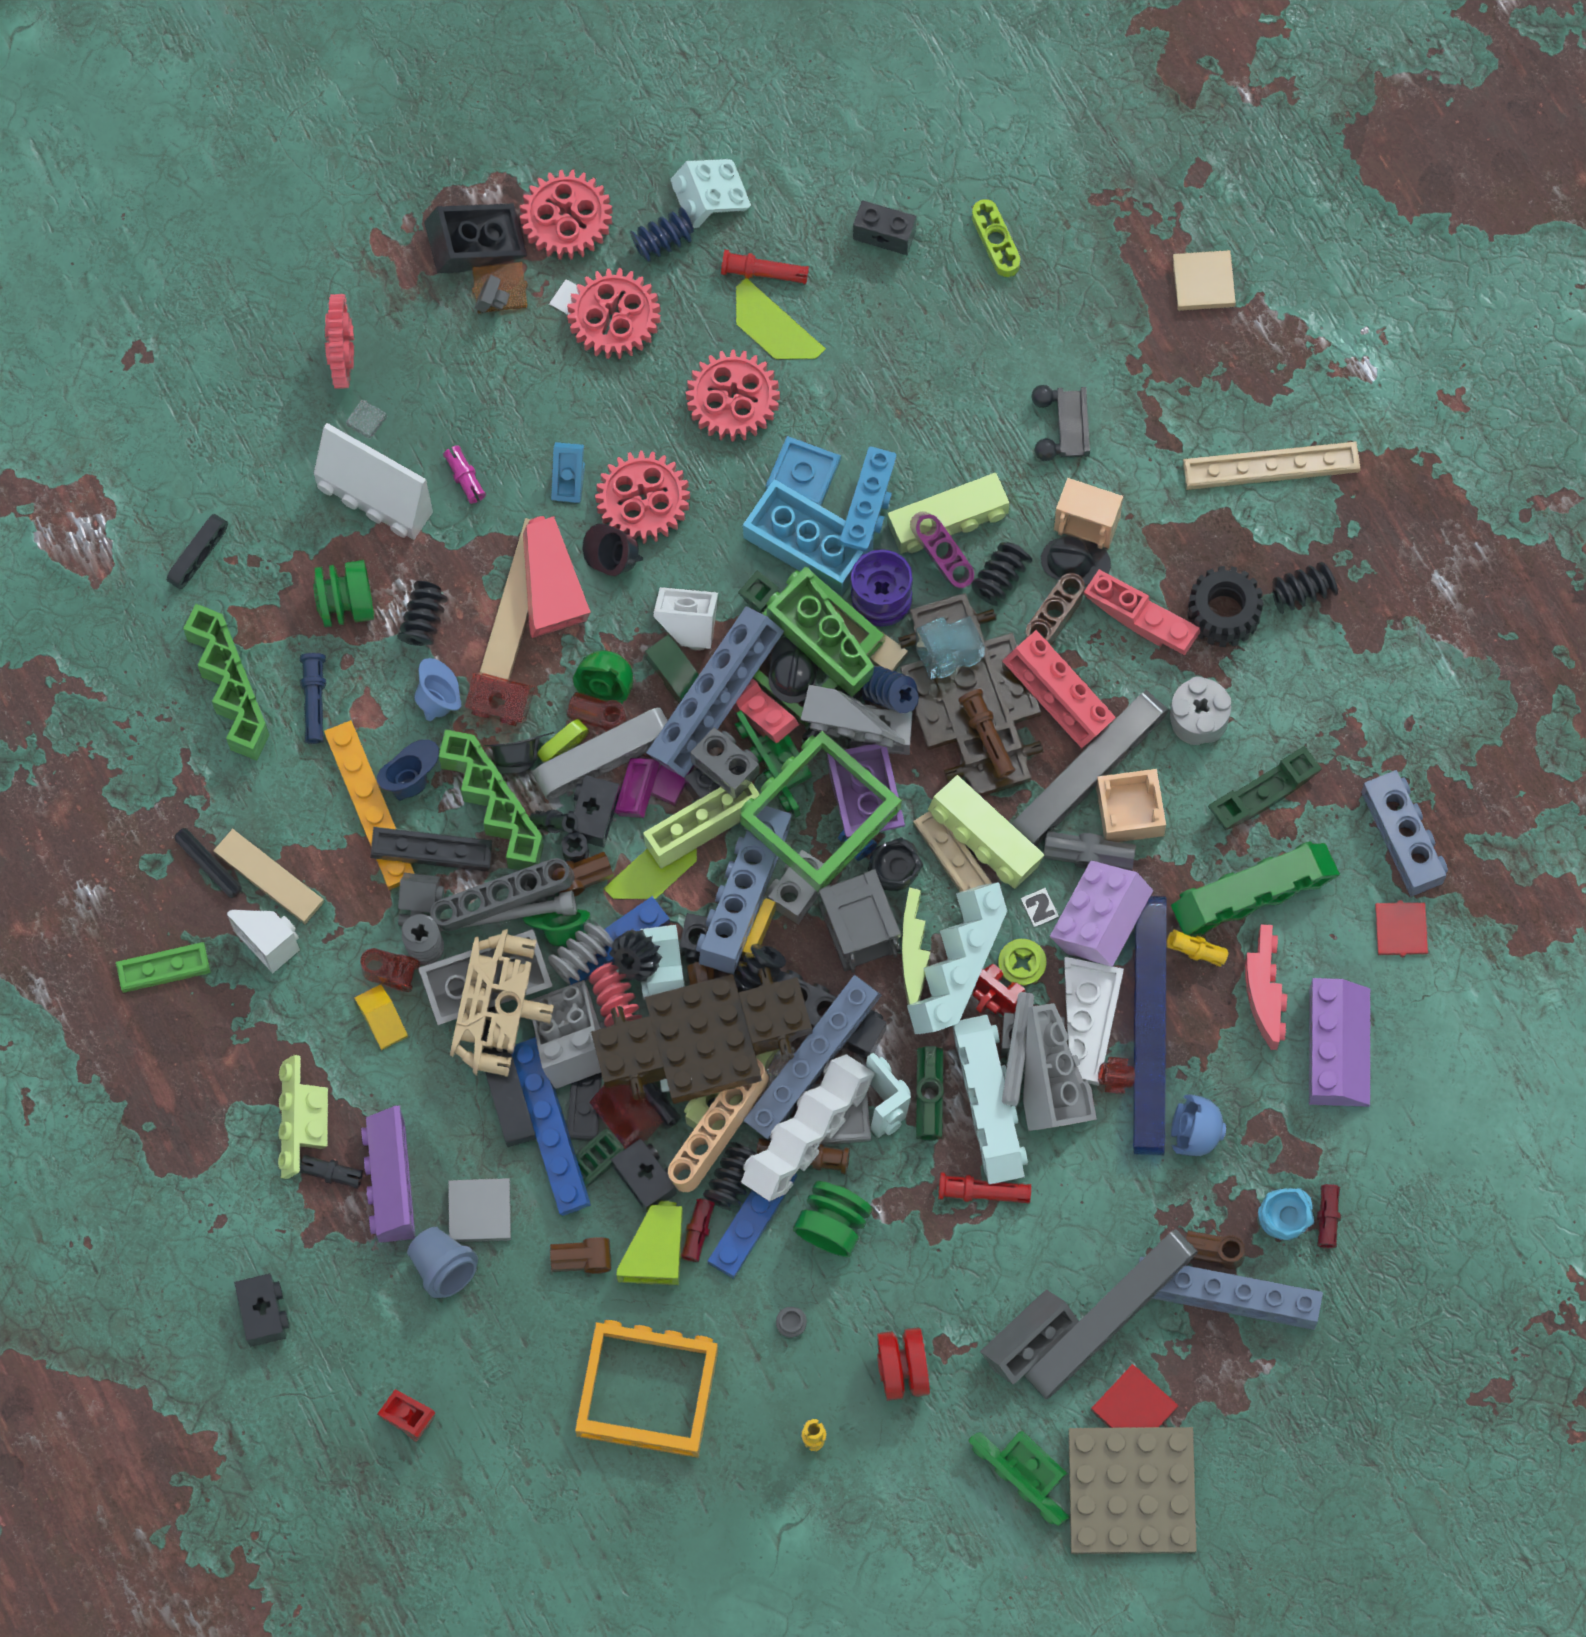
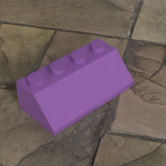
(1339, 1043)
(389, 1176)

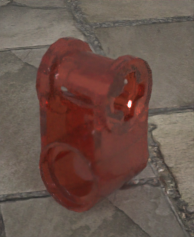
(391, 970)

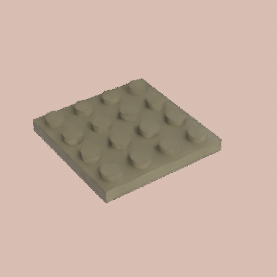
(1132, 1490)

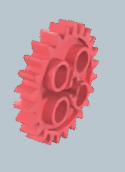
(549, 232)
(638, 321)
(339, 334)
(725, 418)
(650, 519)

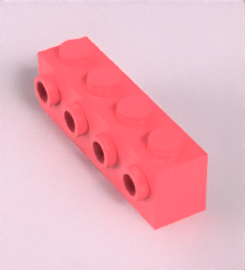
(1058, 689)

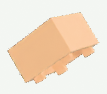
(1088, 513)
(1131, 806)

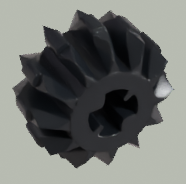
(635, 955)

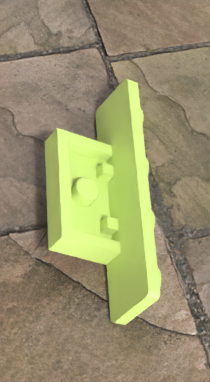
(303, 1117)

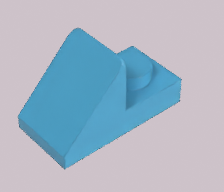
(567, 472)

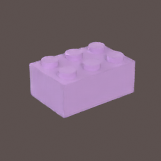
(1101, 913)

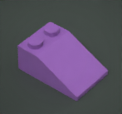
(853, 798)

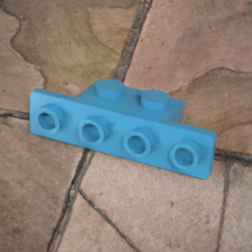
(869, 500)

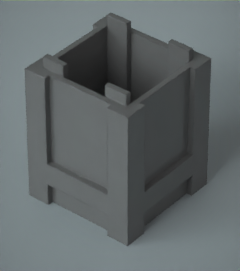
(859, 920)

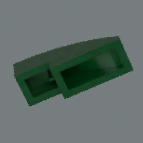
(672, 667)

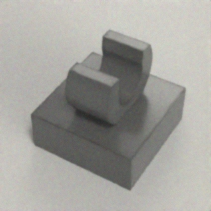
(491, 295)

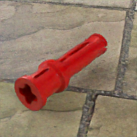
(751, 266)
(969, 1188)

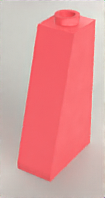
(551, 581)

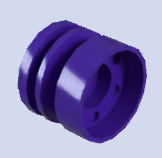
(883, 574)

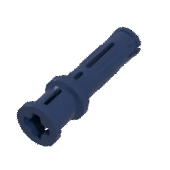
(313, 686)

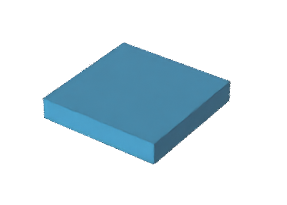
(805, 469)

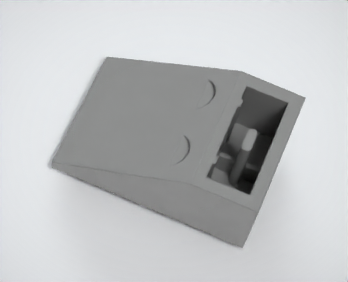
(842, 715)
(567, 1042)

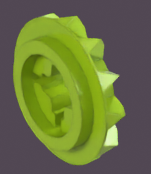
(1024, 949)

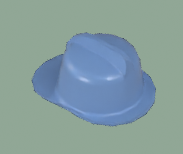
(437, 689)

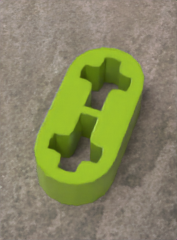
(563, 741)

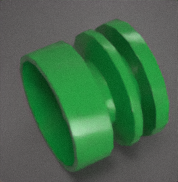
(343, 593)
(834, 1214)

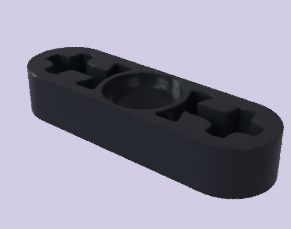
(197, 551)

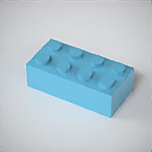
(802, 535)

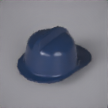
(408, 770)

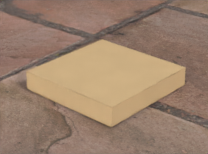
(1204, 280)

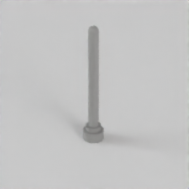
(562, 904)

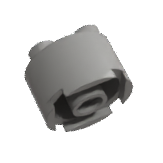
(1211, 722)

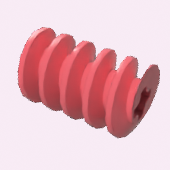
(612, 993)

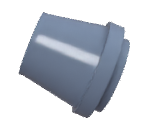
(442, 1262)

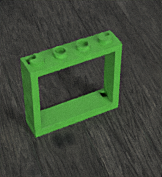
(870, 644)
(852, 846)

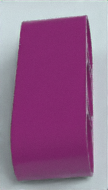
(951, 559)

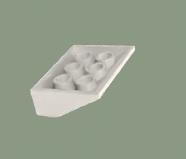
(372, 483)

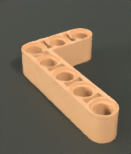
(715, 1139)

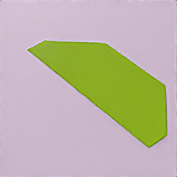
(772, 326)
(645, 877)

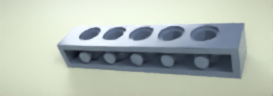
(715, 689)
(725, 952)
(812, 1056)
(1243, 1296)

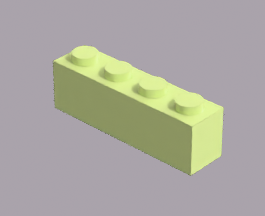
(957, 510)
(695, 825)
(985, 832)

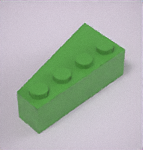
(821, 633)

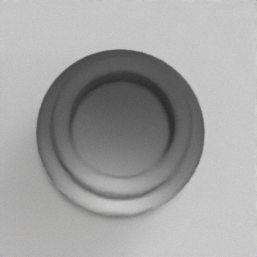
(791, 1322)

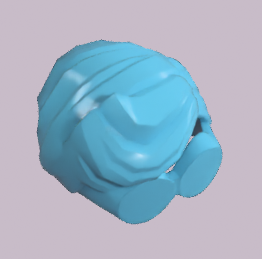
(1286, 1213)

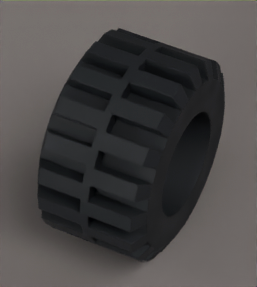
(1231, 585)

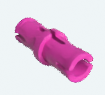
(464, 474)

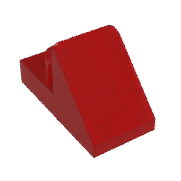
(407, 1414)

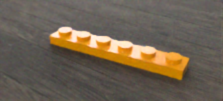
(364, 793)

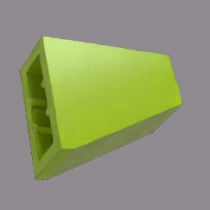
(655, 1248)

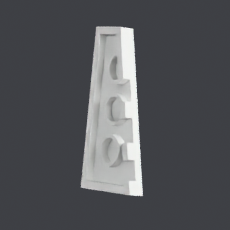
(1090, 1010)

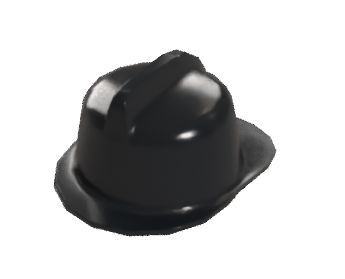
(610, 550)
(1075, 556)
(791, 672)
(516, 756)

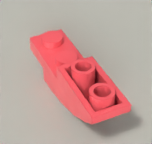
(1140, 614)
(764, 713)
(1266, 997)

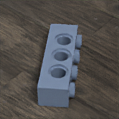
(1416, 876)

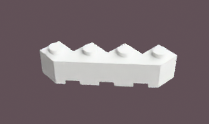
(818, 1115)

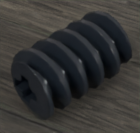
(999, 571)
(1303, 585)
(421, 614)
(762, 956)
(729, 1177)

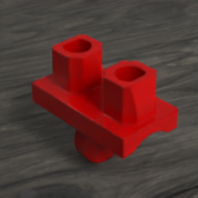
(994, 994)

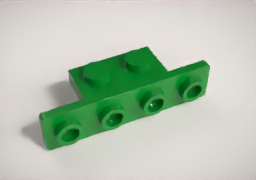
(773, 757)
(1028, 1469)

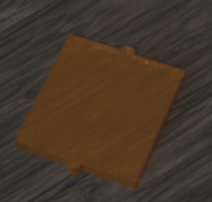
(511, 282)

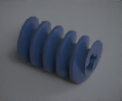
(663, 234)
(891, 690)

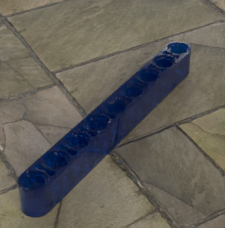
(1150, 1028)

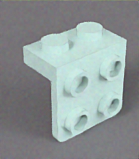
(709, 188)
(895, 1094)

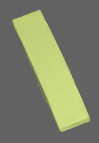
(913, 958)

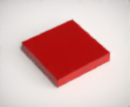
(1134, 1402)

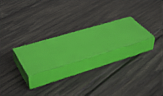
(163, 967)

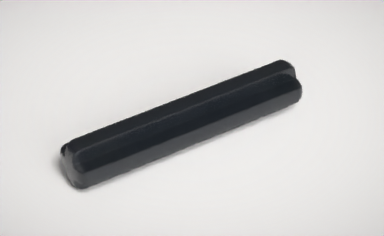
(208, 863)

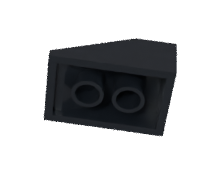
(474, 236)

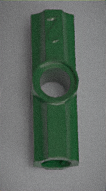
(929, 1111)

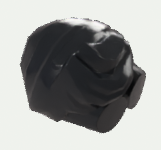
(896, 864)

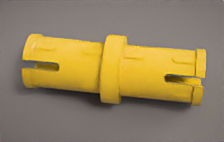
(1197, 948)
(814, 1435)

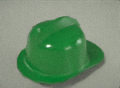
(559, 927)

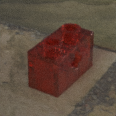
(517, 697)
(625, 1116)

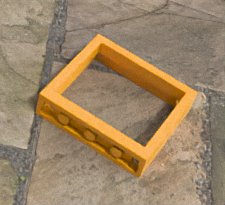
(638, 1437)

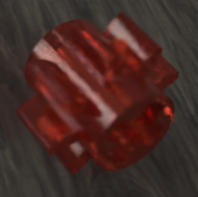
(1116, 1075)

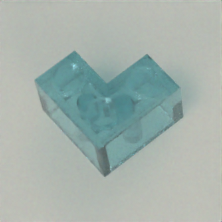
(948, 646)

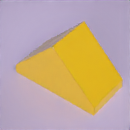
(381, 1016)

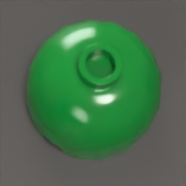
(604, 676)

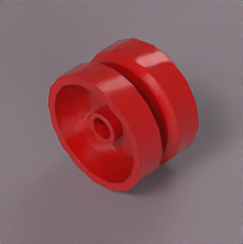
(900, 1364)

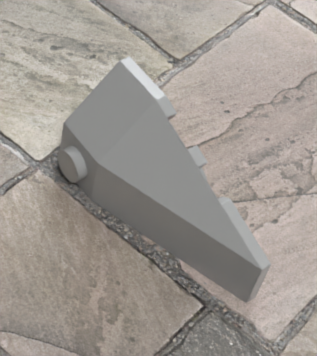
(1052, 1080)

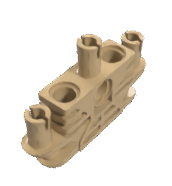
(477, 997)

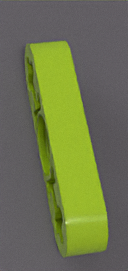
(994, 250)

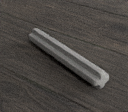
(1017, 1050)

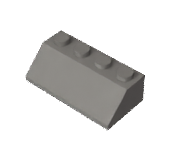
(446, 979)

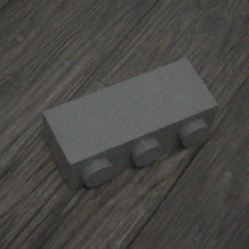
(1029, 1336)

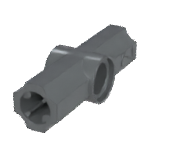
(1088, 848)

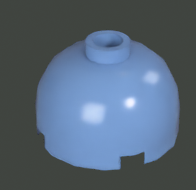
(1197, 1126)

